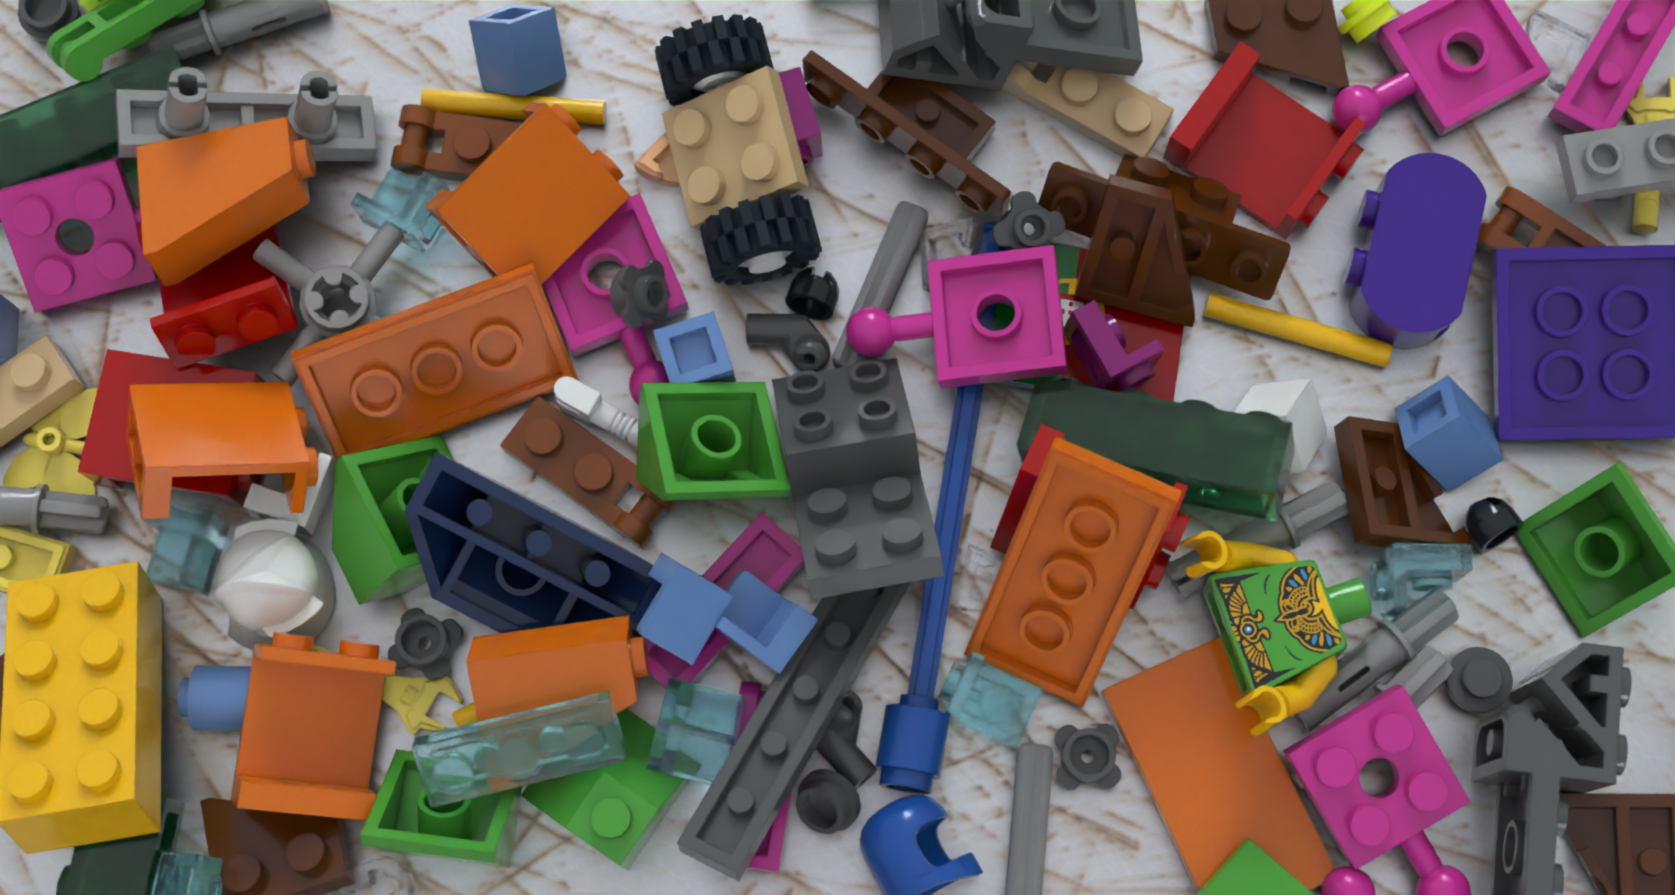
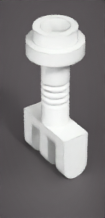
(588, 407)

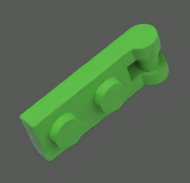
(108, 28)

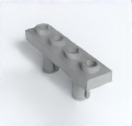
(333, 123)
(1618, 161)

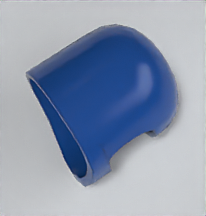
(905, 849)

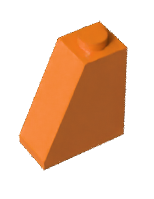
(218, 192)
(556, 665)

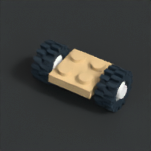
(736, 150)

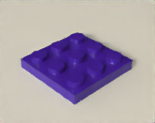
(1584, 342)

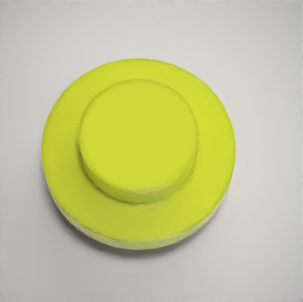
(1365, 17)

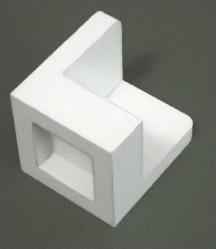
(1295, 403)
(271, 501)

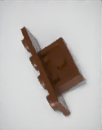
(923, 120)
(1205, 214)

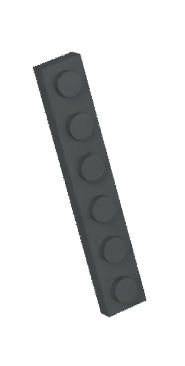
(786, 730)

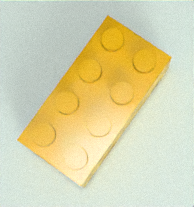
(81, 709)

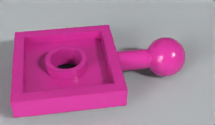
(1442, 88)
(50, 269)
(958, 296)
(587, 311)
(1418, 796)

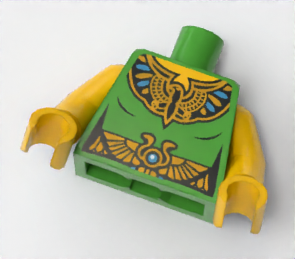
(1275, 622)

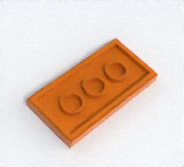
(435, 364)
(1072, 570)
(1209, 770)

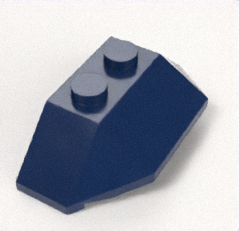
(517, 559)

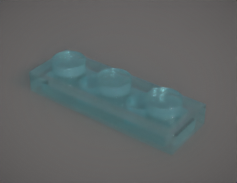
(519, 749)

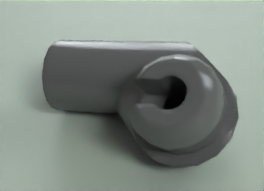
(794, 335)
(840, 746)

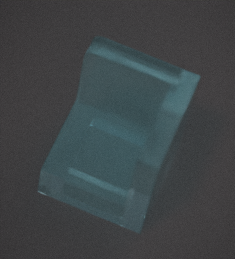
(401, 203)
(187, 548)
(695, 731)

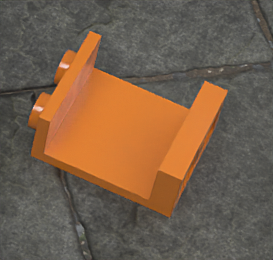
(532, 196)
(215, 433)
(310, 728)

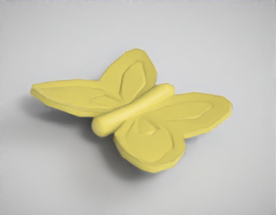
(52, 449)

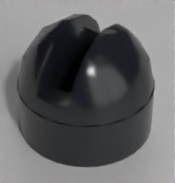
(813, 294)
(1491, 523)

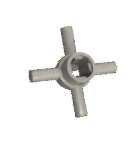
(315, 289)

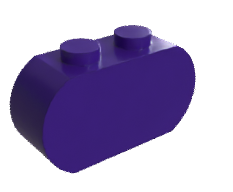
(1415, 250)

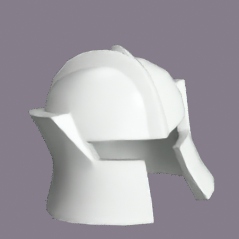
(273, 583)

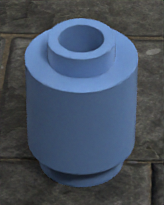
(214, 697)

